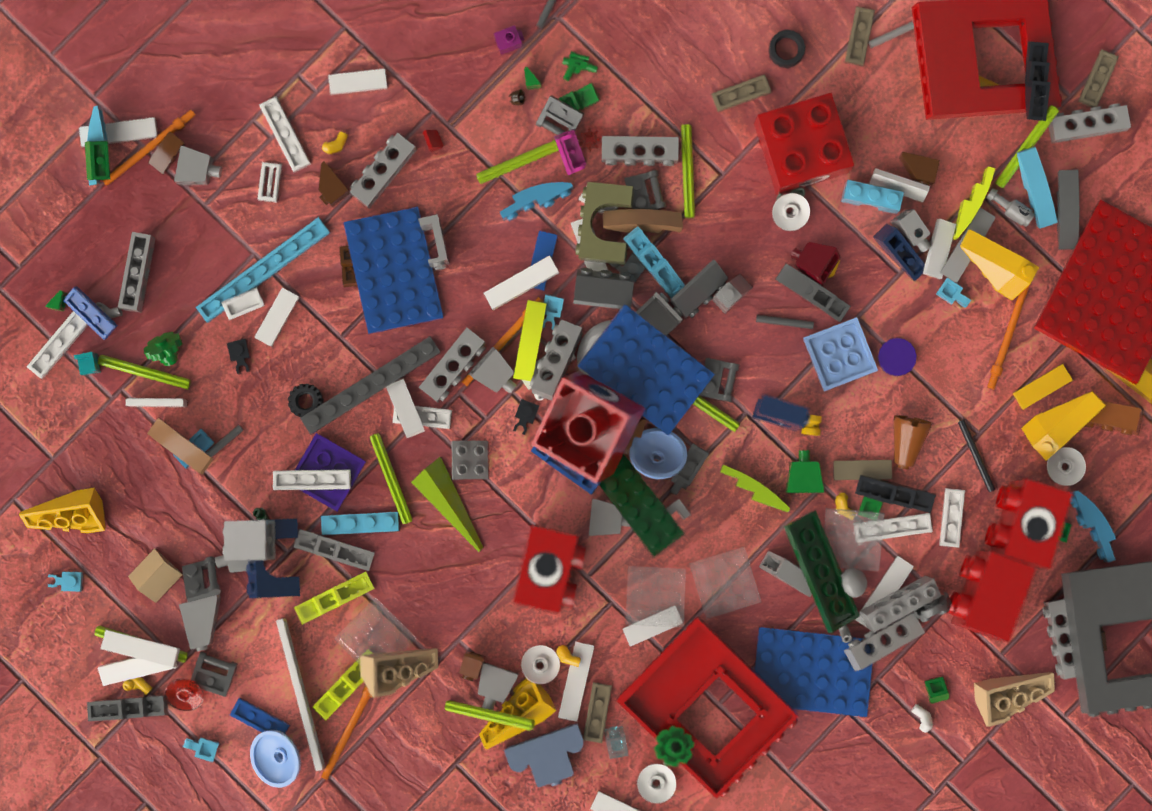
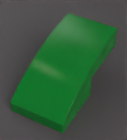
(582, 98)

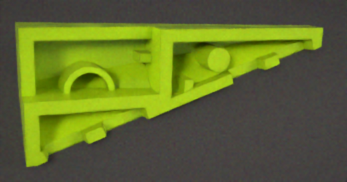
(439, 489)

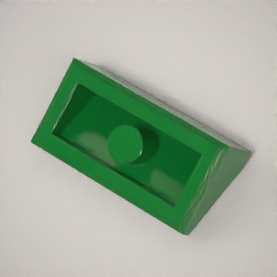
(97, 160)

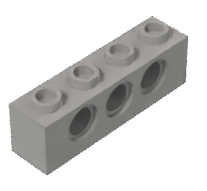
(1119, 123)
(394, 143)
(649, 144)
(136, 272)
(565, 331)
(467, 339)
(900, 603)
(1050, 611)
(860, 659)

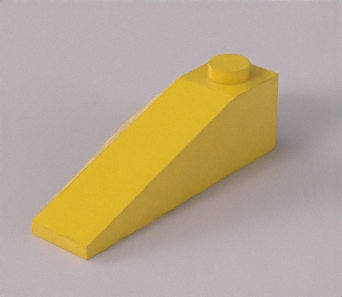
(74, 510)

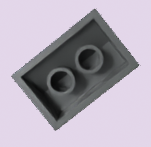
(603, 288)
(699, 290)

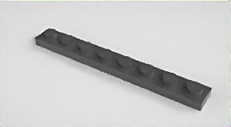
(370, 385)

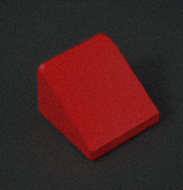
(433, 140)

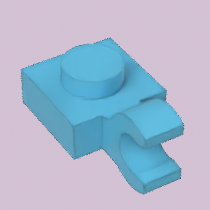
(951, 292)
(205, 748)

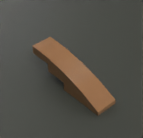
(646, 219)
(180, 446)

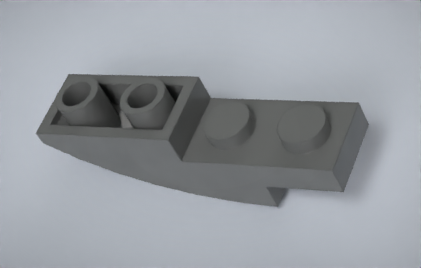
(812, 292)

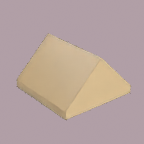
(154, 576)

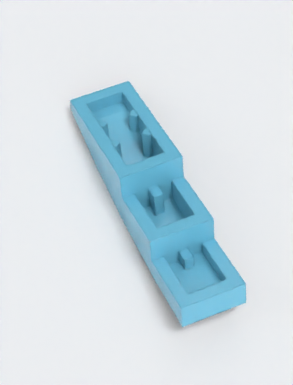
(97, 131)
(1037, 187)
(654, 262)

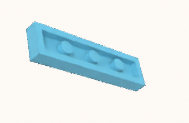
(360, 523)

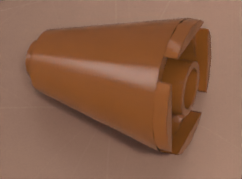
(909, 439)

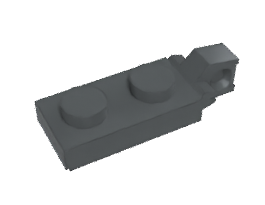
(695, 459)

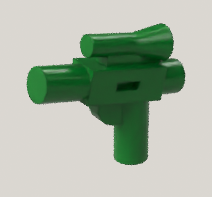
(576, 64)

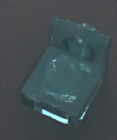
(616, 742)

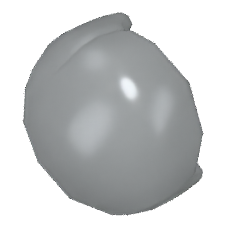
(854, 582)

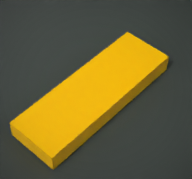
(1042, 386)

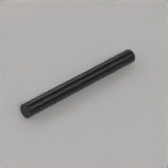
(976, 456)

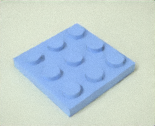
(840, 354)

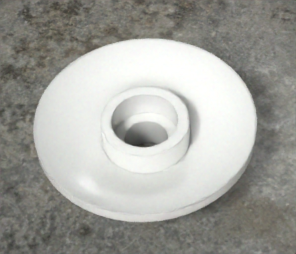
(798, 216)
(1075, 470)
(543, 655)
(659, 793)

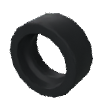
(791, 35)

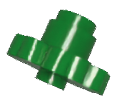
(164, 348)
(673, 746)

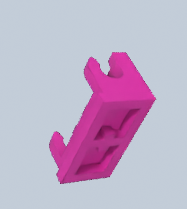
(570, 152)

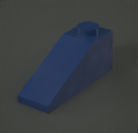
(900, 251)

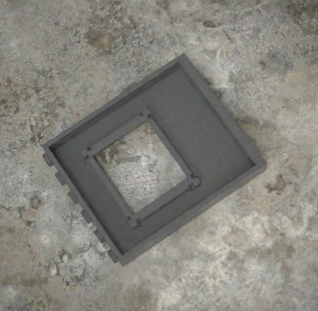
(1105, 599)

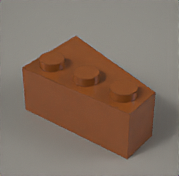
(1118, 418)

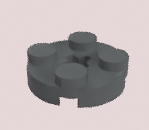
(937, 606)

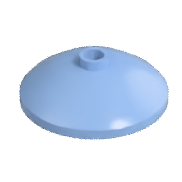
(657, 445)
(275, 758)

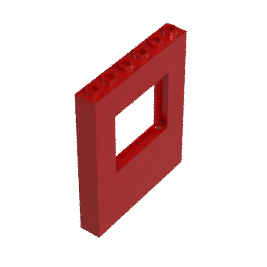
(950, 61)
(681, 677)

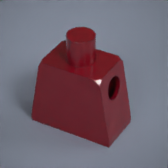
(816, 261)

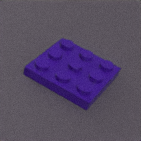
(326, 455)

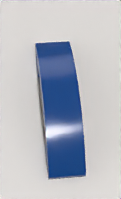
(574, 476)

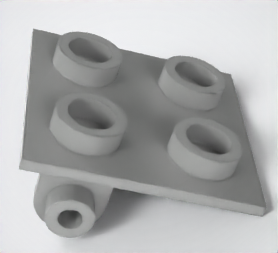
(469, 460)

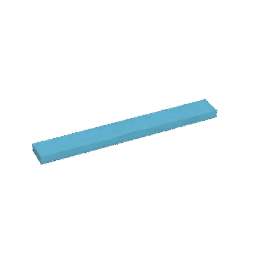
(264, 268)

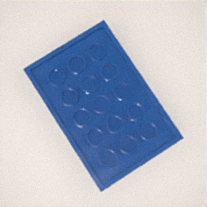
(393, 270)
(646, 369)
(812, 671)

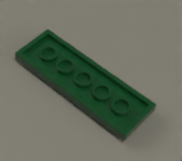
(641, 508)
(821, 571)

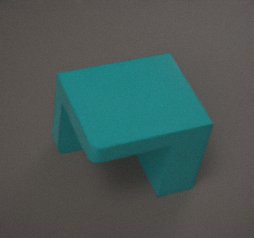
(88, 363)

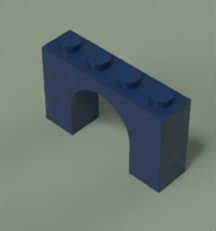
(781, 413)
(264, 584)

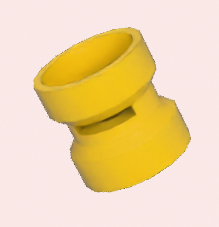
(813, 426)

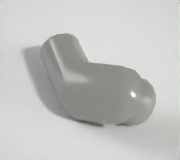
(112, 313)
(845, 634)

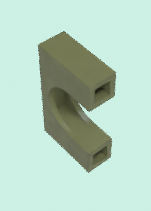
(596, 198)

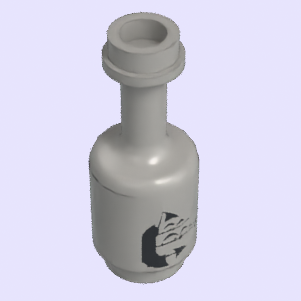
(1014, 210)

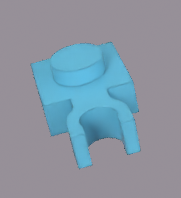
(553, 309)
(69, 581)

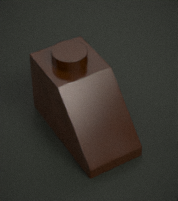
(920, 168)
(330, 186)
(471, 665)

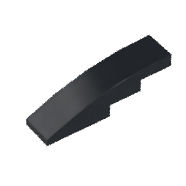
(1036, 81)
(895, 493)

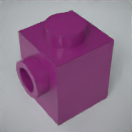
(508, 39)

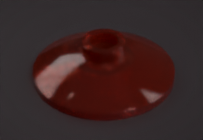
(182, 700)

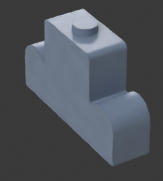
(547, 755)

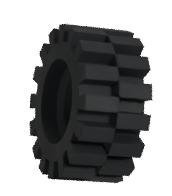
(300, 390)

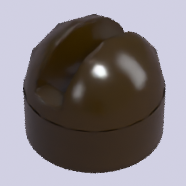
(517, 97)

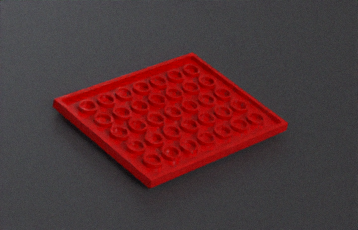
(1106, 294)

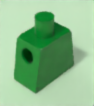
(804, 475)

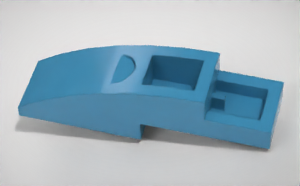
(542, 194)
(1092, 517)

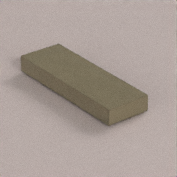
(859, 36)
(1098, 79)
(741, 93)
(853, 469)
(597, 712)

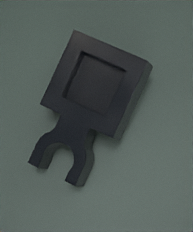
(239, 352)
(526, 413)

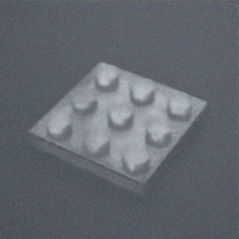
(855, 537)
(725, 582)
(655, 596)
(374, 632)

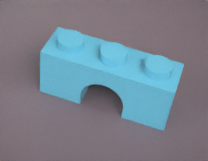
(866, 194)

